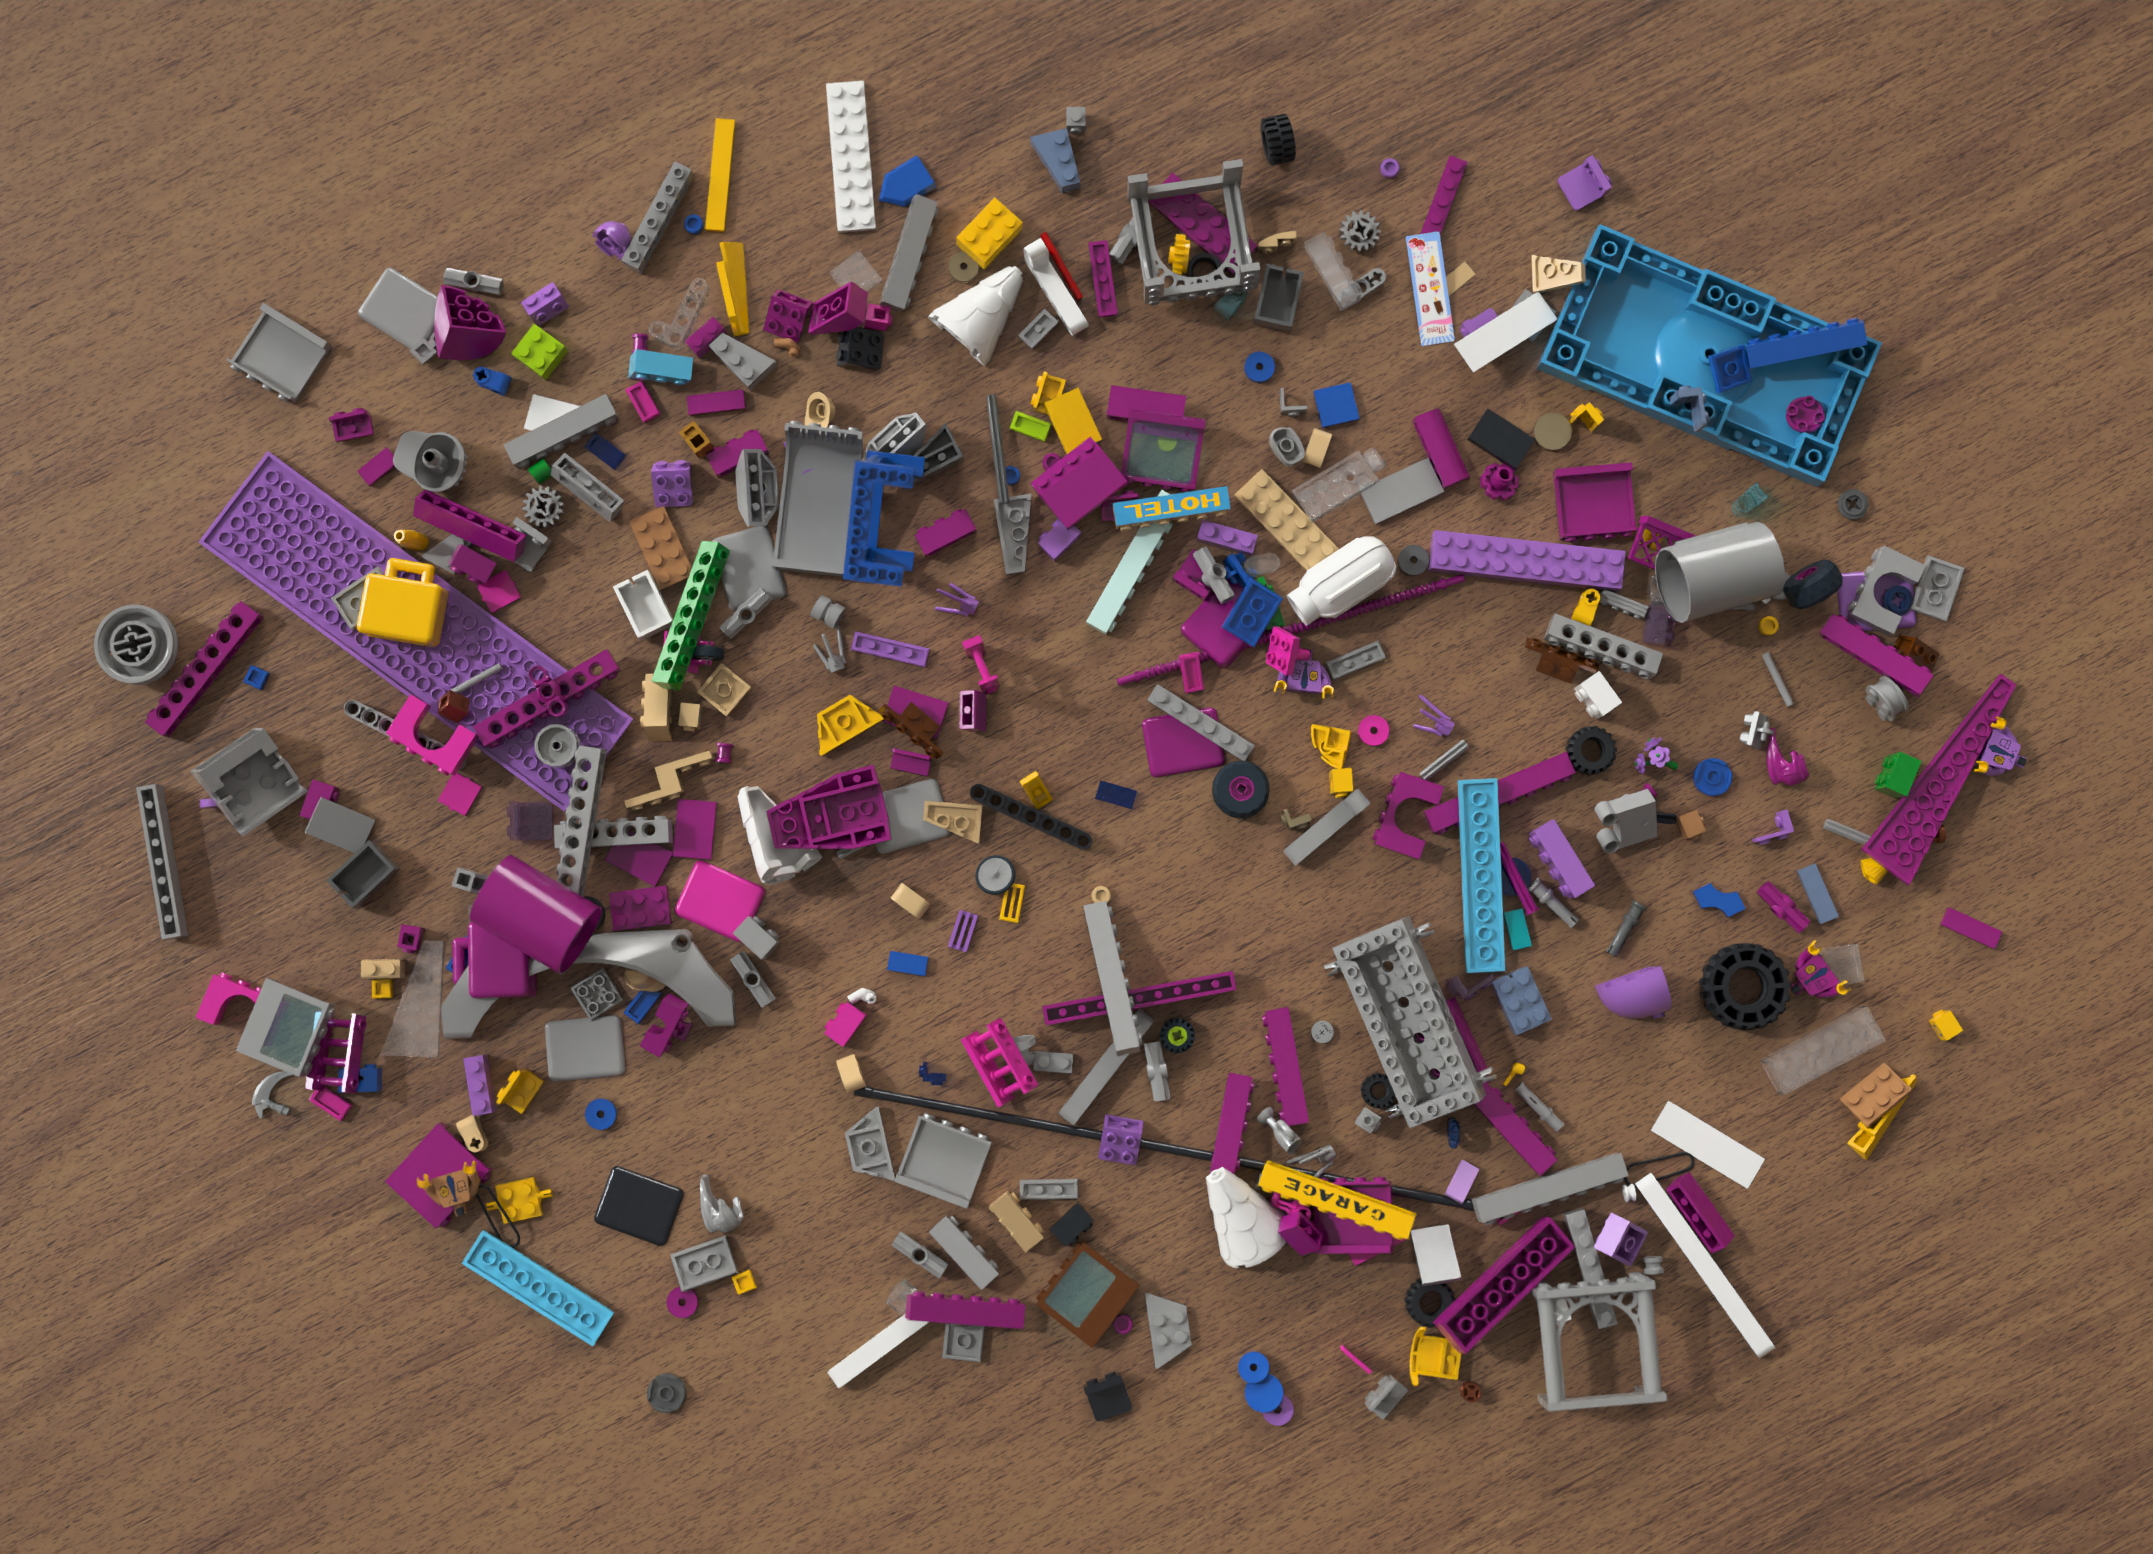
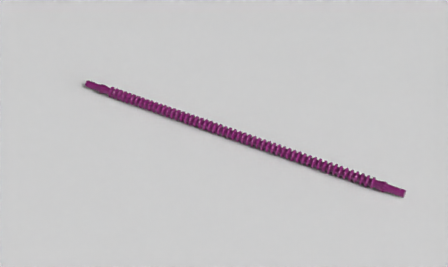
(1442, 584)

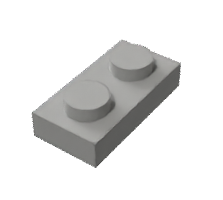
(1038, 329)
(1053, 1062)

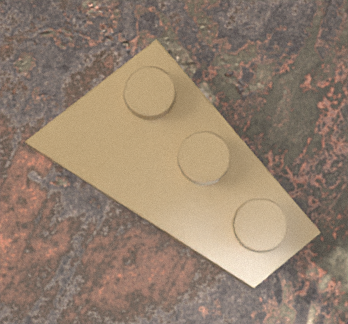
(1555, 273)
(955, 817)

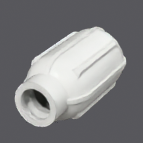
(1343, 579)

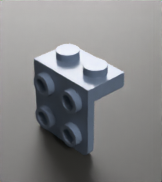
(1697, 400)

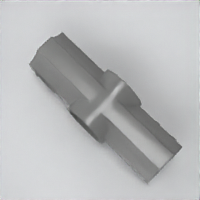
(1126, 242)
(462, 280)
(1214, 575)
(736, 621)
(745, 969)
(1157, 1071)
(908, 1247)

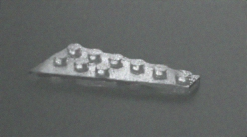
(418, 1016)

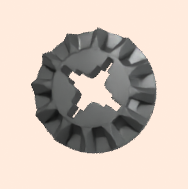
(1861, 504)

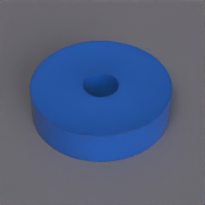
(1263, 359)
(609, 1110)
(1250, 1359)

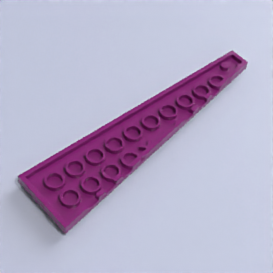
(1915, 820)

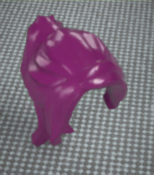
(1780, 770)

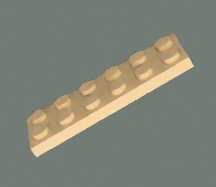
(1285, 521)

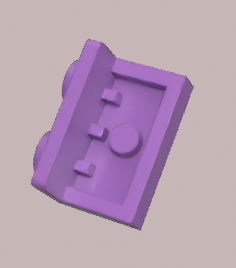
(544, 304)

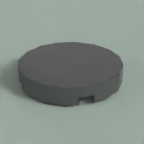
(666, 1392)

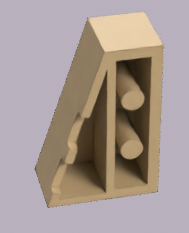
(1017, 1220)

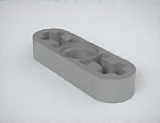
(1375, 284)

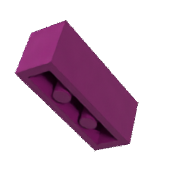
(725, 459)
(945, 532)

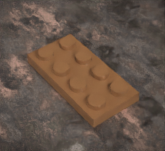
(661, 548)

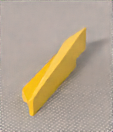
(733, 285)
(1866, 1139)

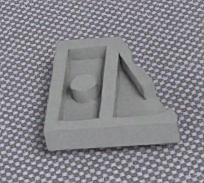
(444, 550)

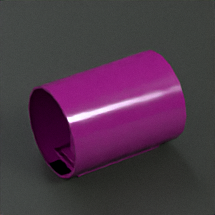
(535, 914)

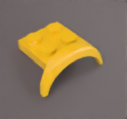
(1432, 1357)

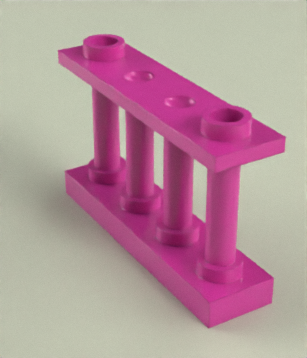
(974, 648)
(987, 1068)

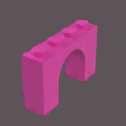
(405, 731)
(220, 993)

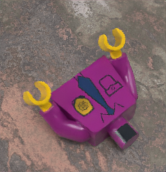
(1816, 975)

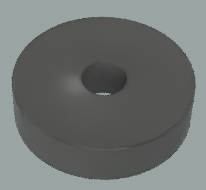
(1421, 557)

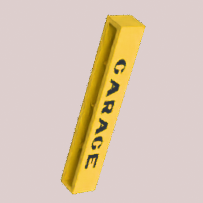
(1337, 1199)

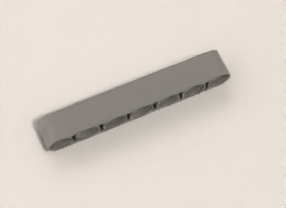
(380, 722)
(1099, 1075)

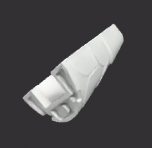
(981, 312)
(771, 863)
(1243, 1220)

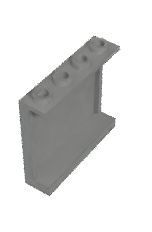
(280, 354)
(943, 1160)

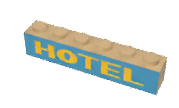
(1171, 507)

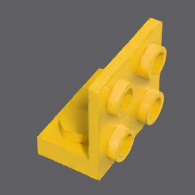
(521, 1090)

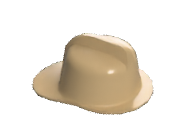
(819, 409)
(640, 981)

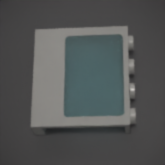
(285, 1028)

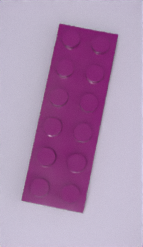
(1198, 222)

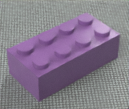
(1561, 859)

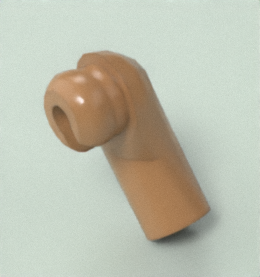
(788, 343)

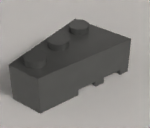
(940, 454)

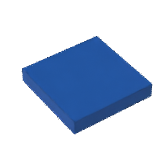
(1730, 368)
(1336, 405)

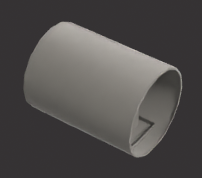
(1719, 571)

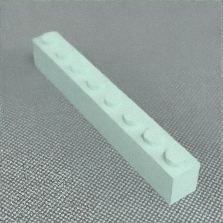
(1126, 575)

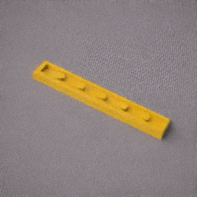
(720, 175)

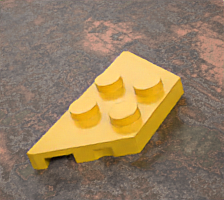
(843, 722)

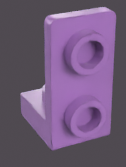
(1784, 822)

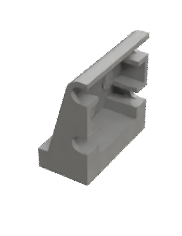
(249, 780)

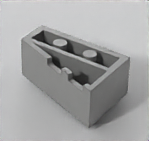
(742, 360)

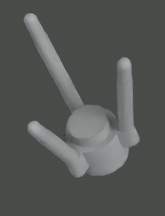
(834, 662)
(1324, 1155)

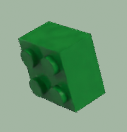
(1897, 775)

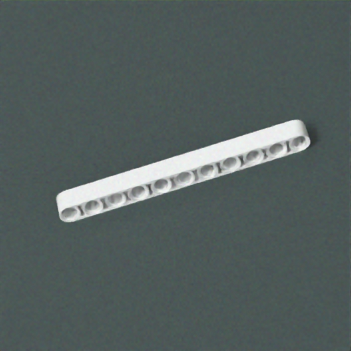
(1705, 1265)

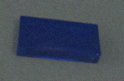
(605, 451)
(1116, 794)

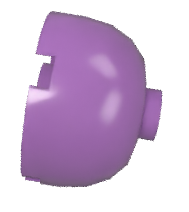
(612, 238)

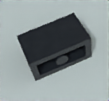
(1072, 1224)

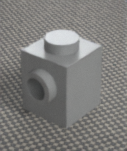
(1075, 120)

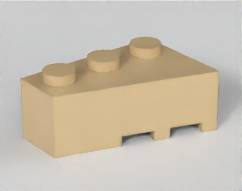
(656, 711)

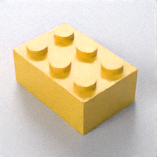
(989, 233)

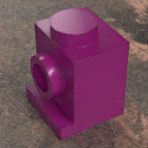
(405, 933)

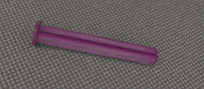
(1517, 880)

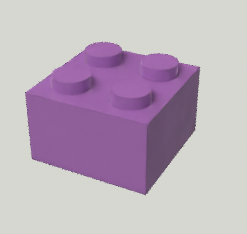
(1620, 1239)

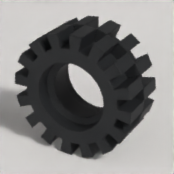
(1366, 1093)

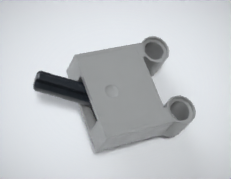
(1632, 819)

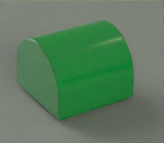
(540, 471)

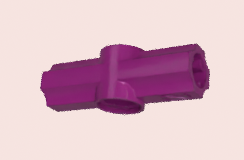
(1783, 906)

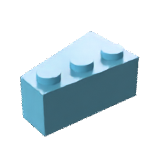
(660, 367)

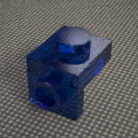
(934, 1078)

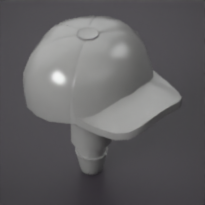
(431, 459)

